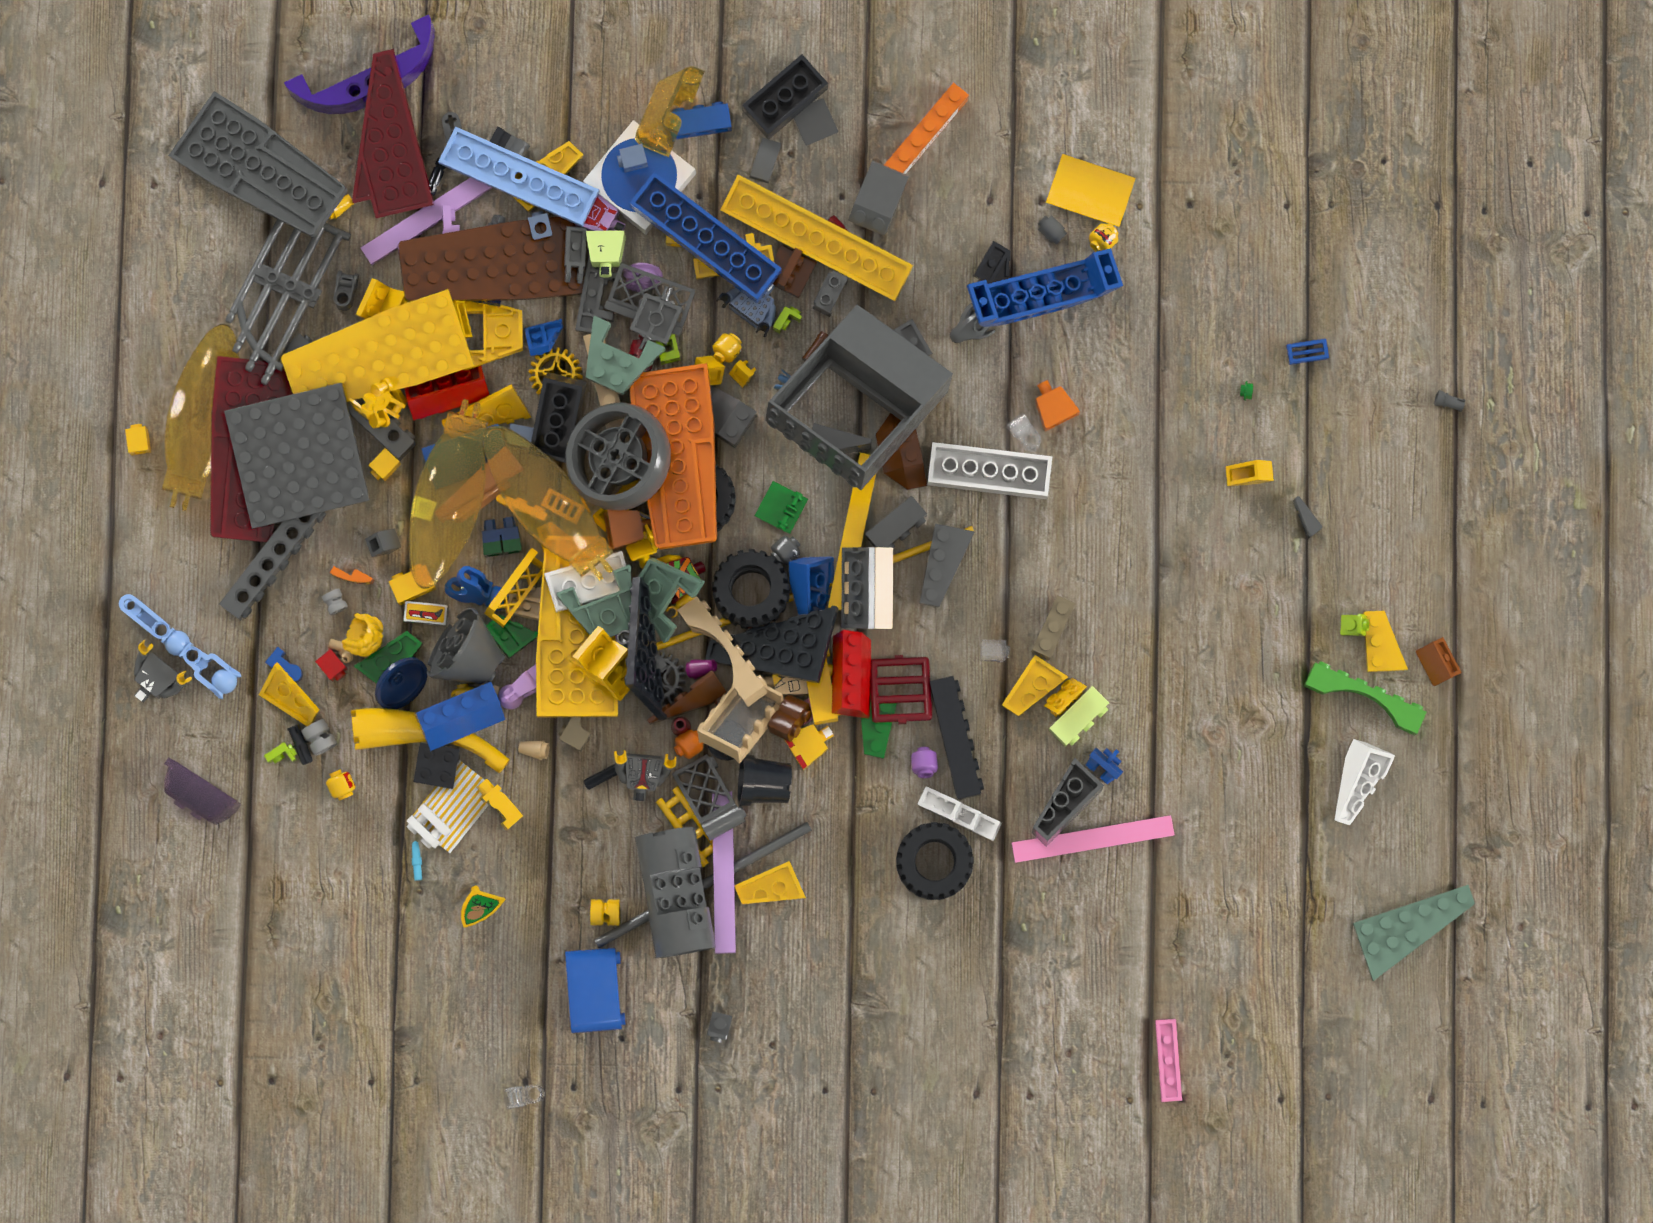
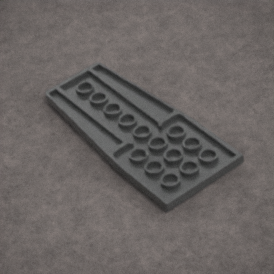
(257, 166)

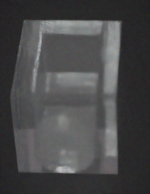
(994, 650)

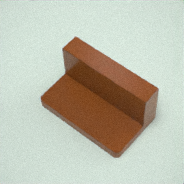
(1438, 661)

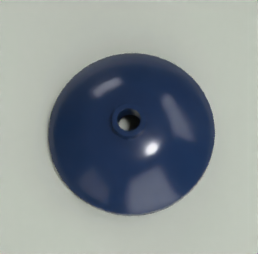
(401, 683)

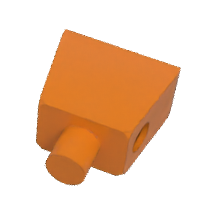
(1054, 406)

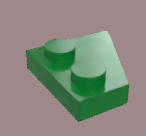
(511, 637)

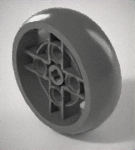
(600, 488)

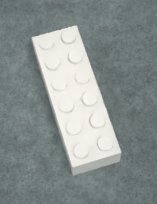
(989, 470)

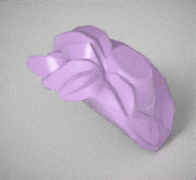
(644, 281)

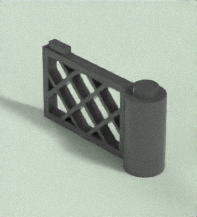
(725, 816)

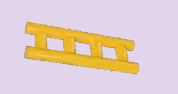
(677, 823)

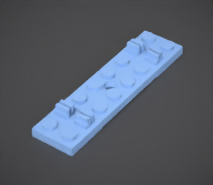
(538, 184)

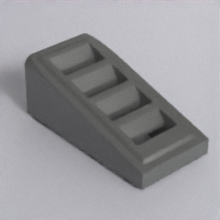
(1308, 520)

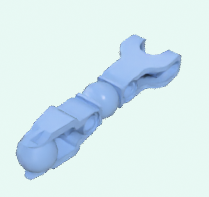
(179, 645)

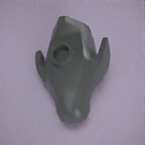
(969, 327)

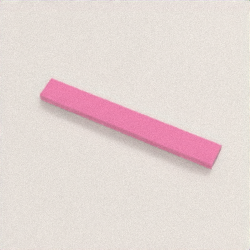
(1094, 839)

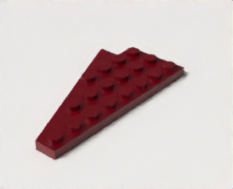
(389, 154)

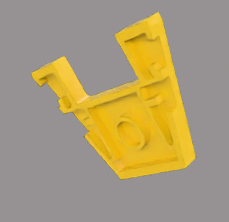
(500, 332)

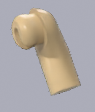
(346, 656)

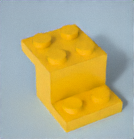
(379, 299)
(604, 662)

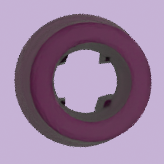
(699, 668)

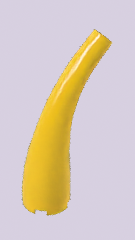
(394, 727)

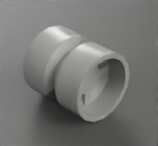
(319, 737)

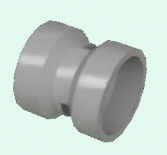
(334, 601)

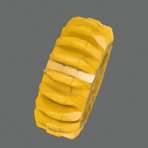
(556, 357)

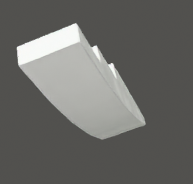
(959, 813)

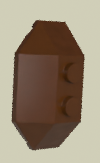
(906, 463)

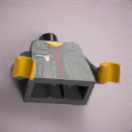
(642, 772)

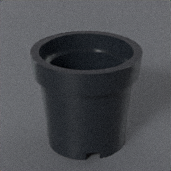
(763, 781)

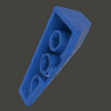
(811, 582)

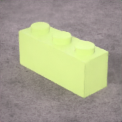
(1079, 717)

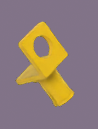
(642, 549)

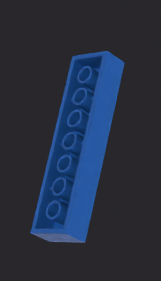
(705, 237)

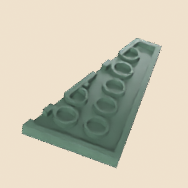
(1398, 932)

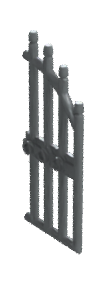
(287, 286)

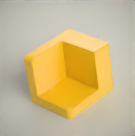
(716, 368)

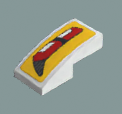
(425, 613)

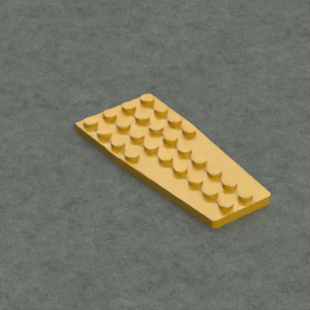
(399, 344)
(561, 683)

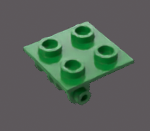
(781, 507)

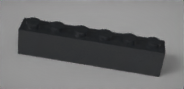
(955, 737)

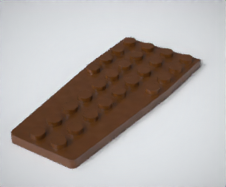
(489, 263)

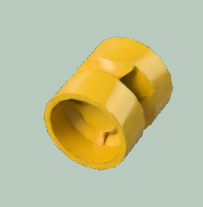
(605, 912)

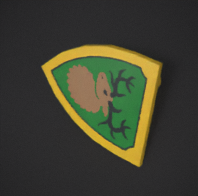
(479, 906)

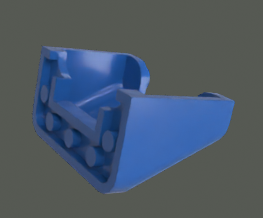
(594, 990)

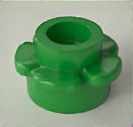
(1246, 390)

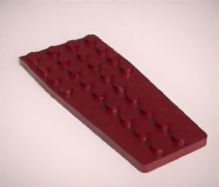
(234, 389)

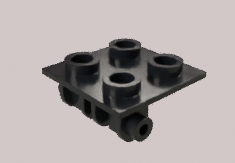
(436, 766)

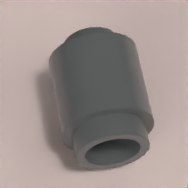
(1052, 229)

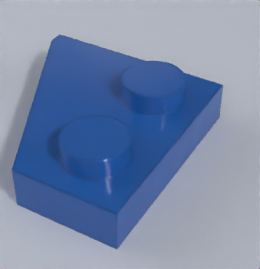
(543, 336)

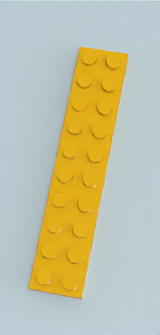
(817, 237)

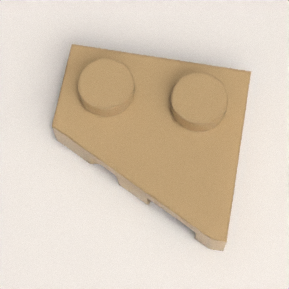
(530, 606)

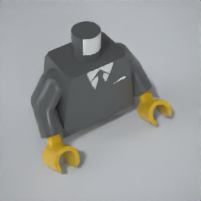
(156, 676)

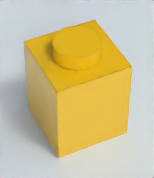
(138, 440)
(384, 465)

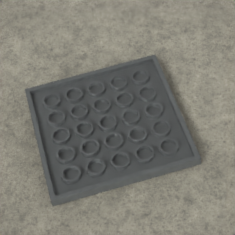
(297, 455)

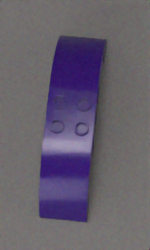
(340, 97)

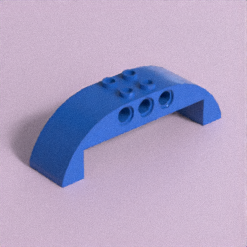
(1045, 290)

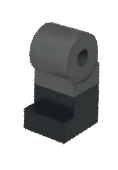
(509, 142)

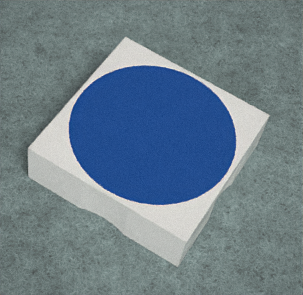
(621, 187)

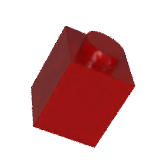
(332, 665)

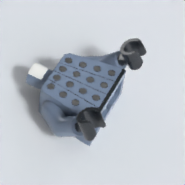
(759, 315)

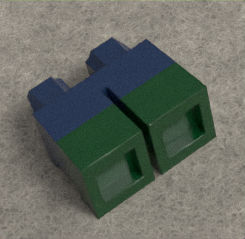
(492, 538)

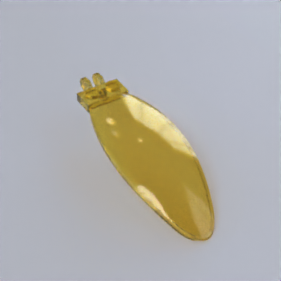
(190, 417)
(447, 497)
(545, 501)

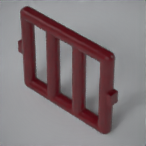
(923, 679)

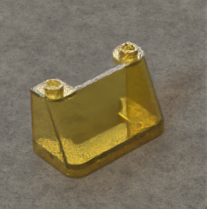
(659, 125)

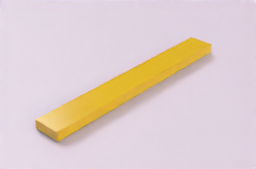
(853, 530)

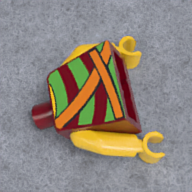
(687, 566)

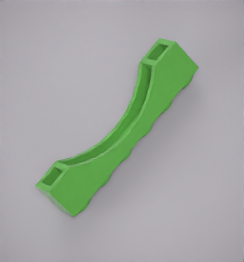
(1404, 716)

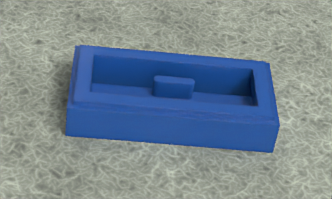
(1289, 347)

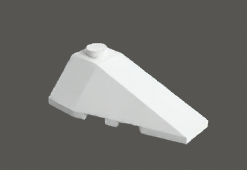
(1361, 772)

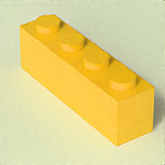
(821, 697)

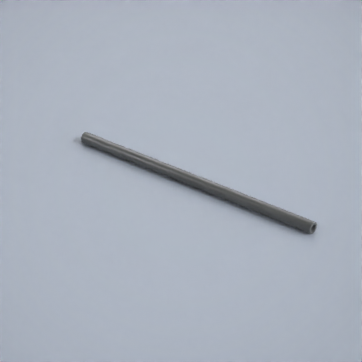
(709, 881)

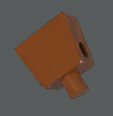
(624, 527)

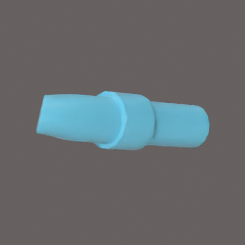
(416, 861)

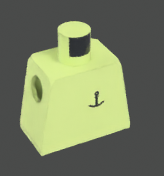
(606, 250)

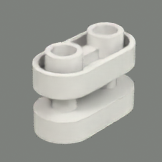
(429, 838)

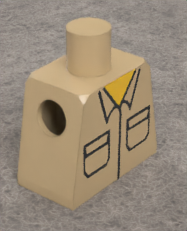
(787, 685)

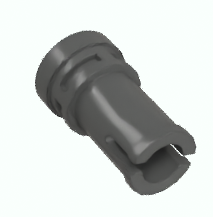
(1445, 400)

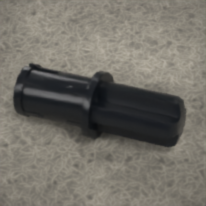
(300, 744)

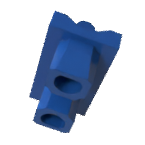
(1112, 770)

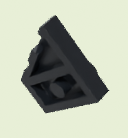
(994, 264)

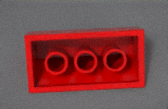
(446, 392)
(851, 674)

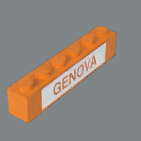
(928, 129)

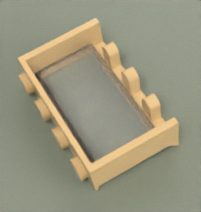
(735, 726)

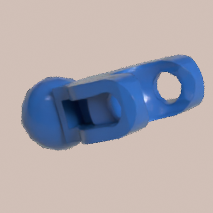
(472, 590)

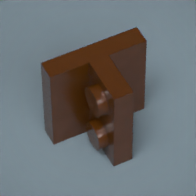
(795, 270)

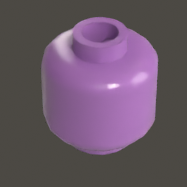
(924, 762)

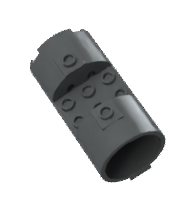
(675, 892)

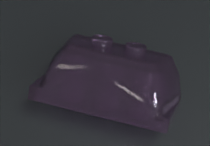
(198, 794)

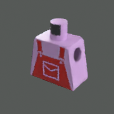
(603, 217)

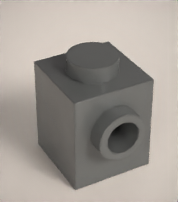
(387, 541)

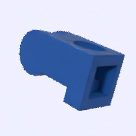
(293, 670)

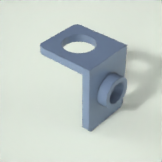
(536, 218)

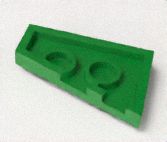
(401, 647)
(877, 734)

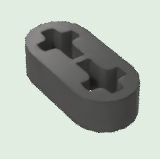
(446, 127)

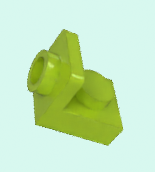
(783, 319)
(1354, 625)
(277, 753)

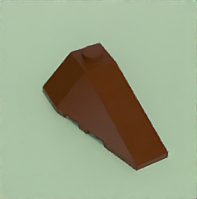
(701, 695)

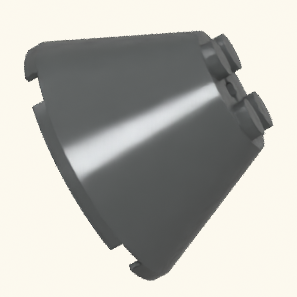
(466, 651)

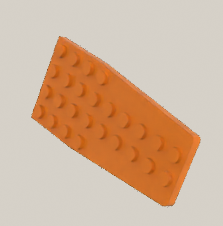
(686, 503)

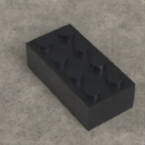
(785, 96)
(557, 414)

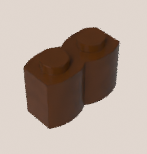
(789, 718)

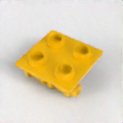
(1069, 691)

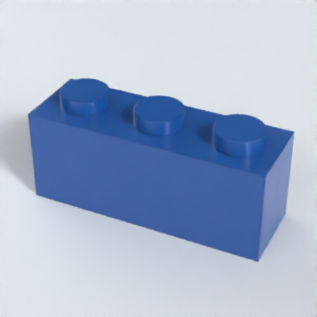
(703, 120)

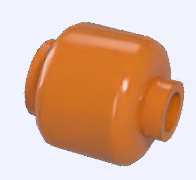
(688, 744)

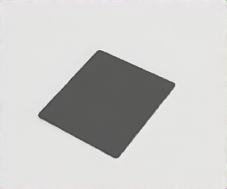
(815, 122)

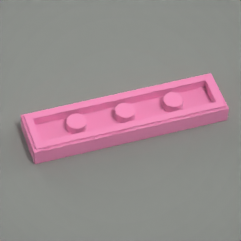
(1168, 1060)

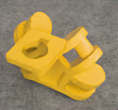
(378, 401)

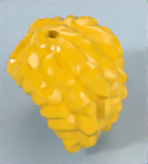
(364, 635)

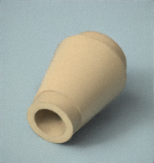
(535, 749)

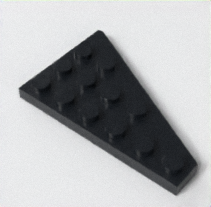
(785, 648)
(642, 674)

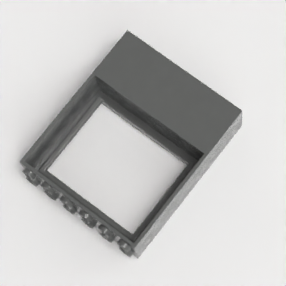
(880, 367)

